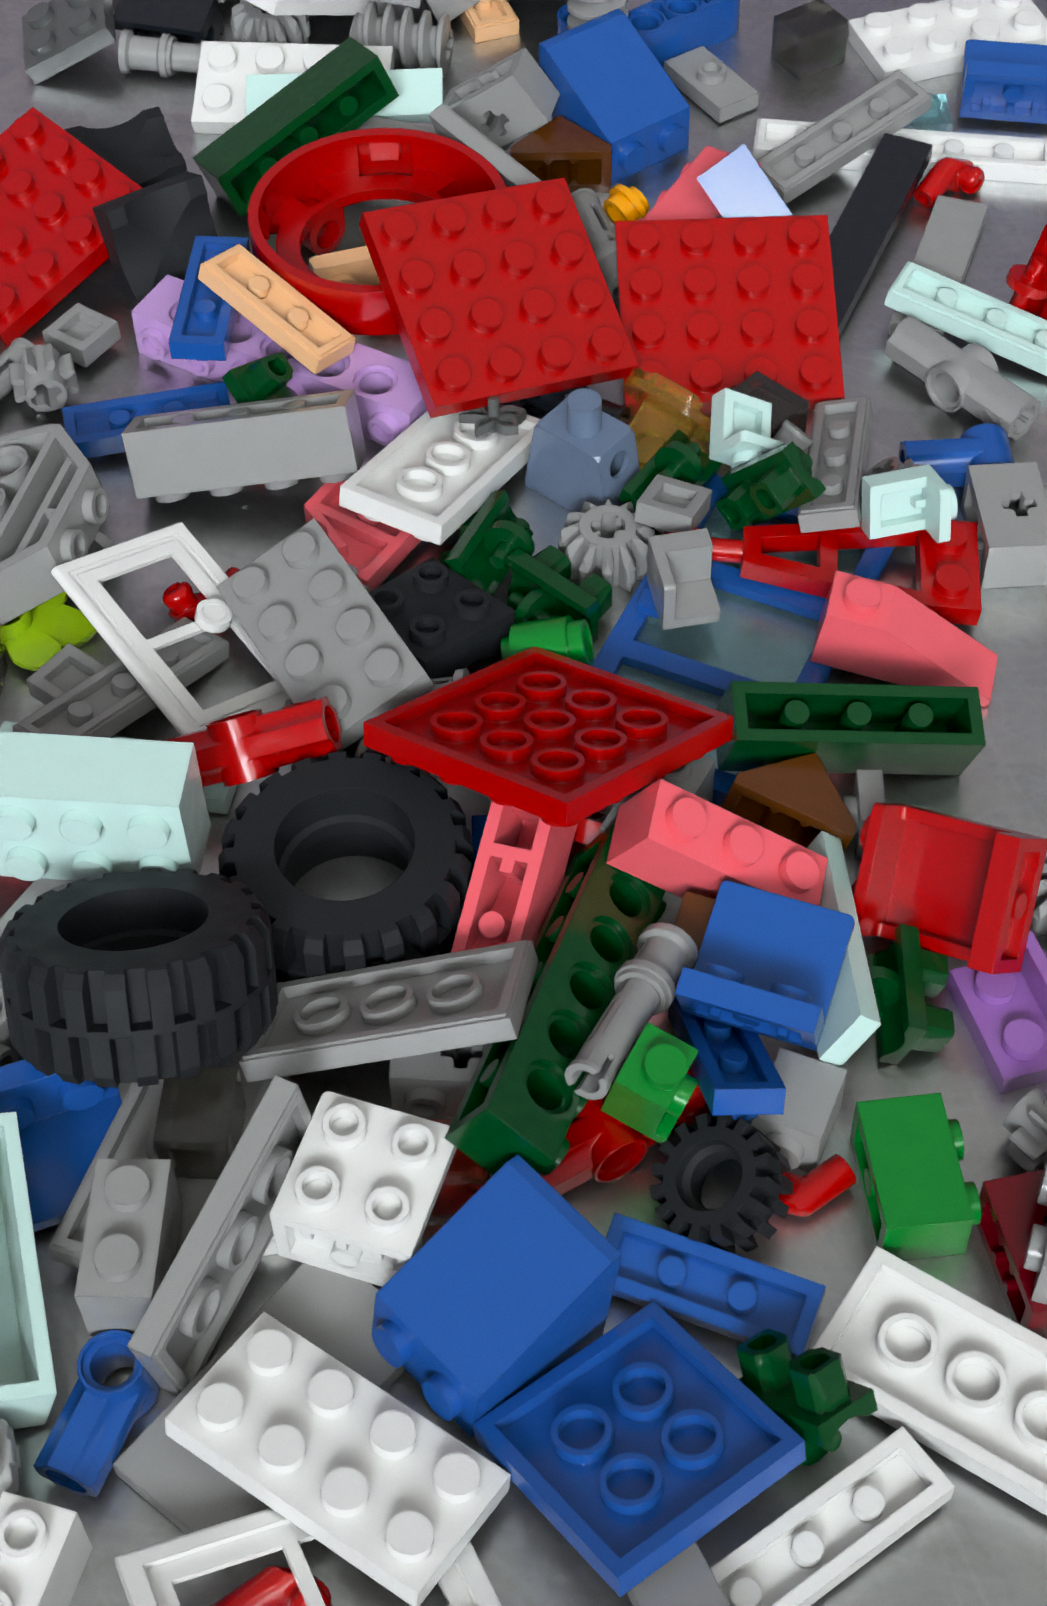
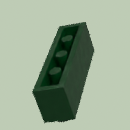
(321, 102)
(853, 726)

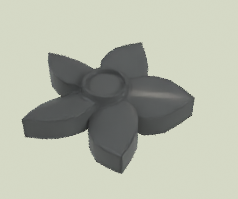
(495, 419)

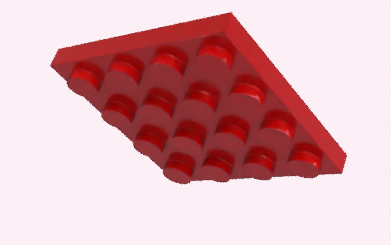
(48, 218)
(497, 296)
(731, 300)
(548, 735)

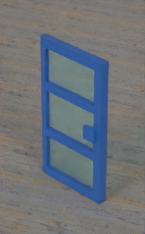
(760, 635)

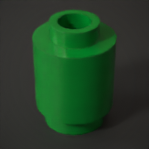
(555, 634)

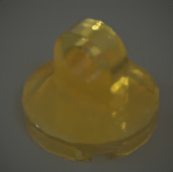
(665, 408)

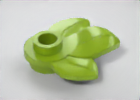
(44, 631)

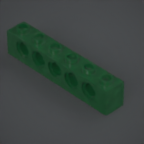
(519, 1087)

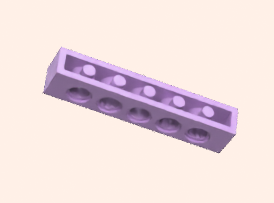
(382, 383)

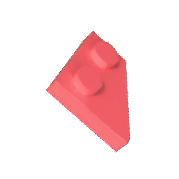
(363, 543)

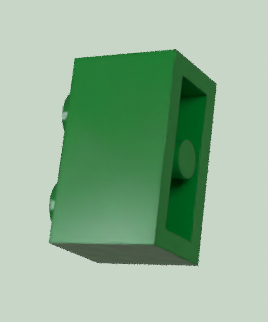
(913, 1176)

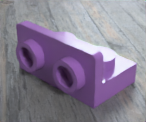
(1007, 1018)

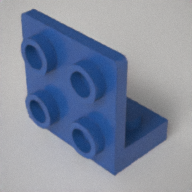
(1004, 81)
(767, 965)
(58, 1133)

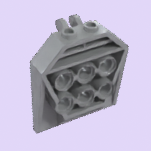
(46, 514)

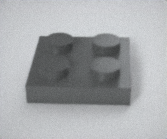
(64, 34)

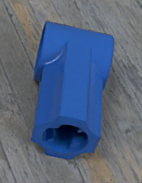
(951, 457)
(96, 1416)

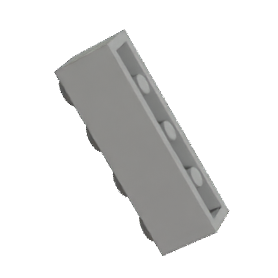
(245, 446)

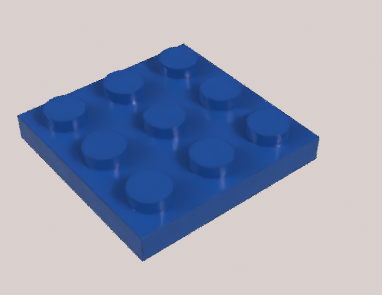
(639, 1446)

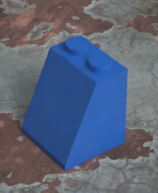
(617, 92)
(496, 1296)

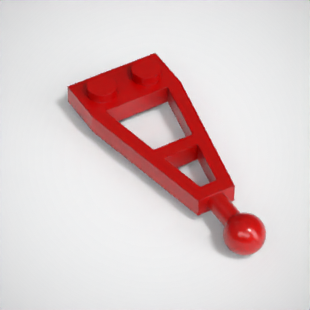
(944, 571)

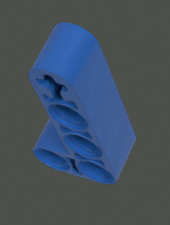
(678, 25)

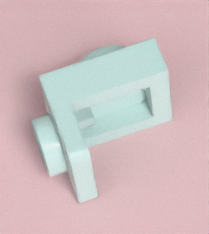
(739, 428)
(907, 503)

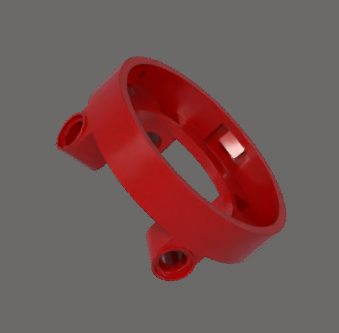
(306, 199)

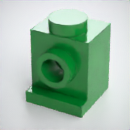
(653, 1084)

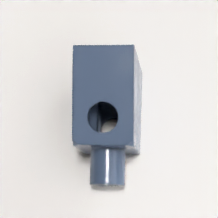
(581, 453)

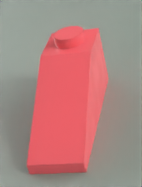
(896, 639)
(512, 879)

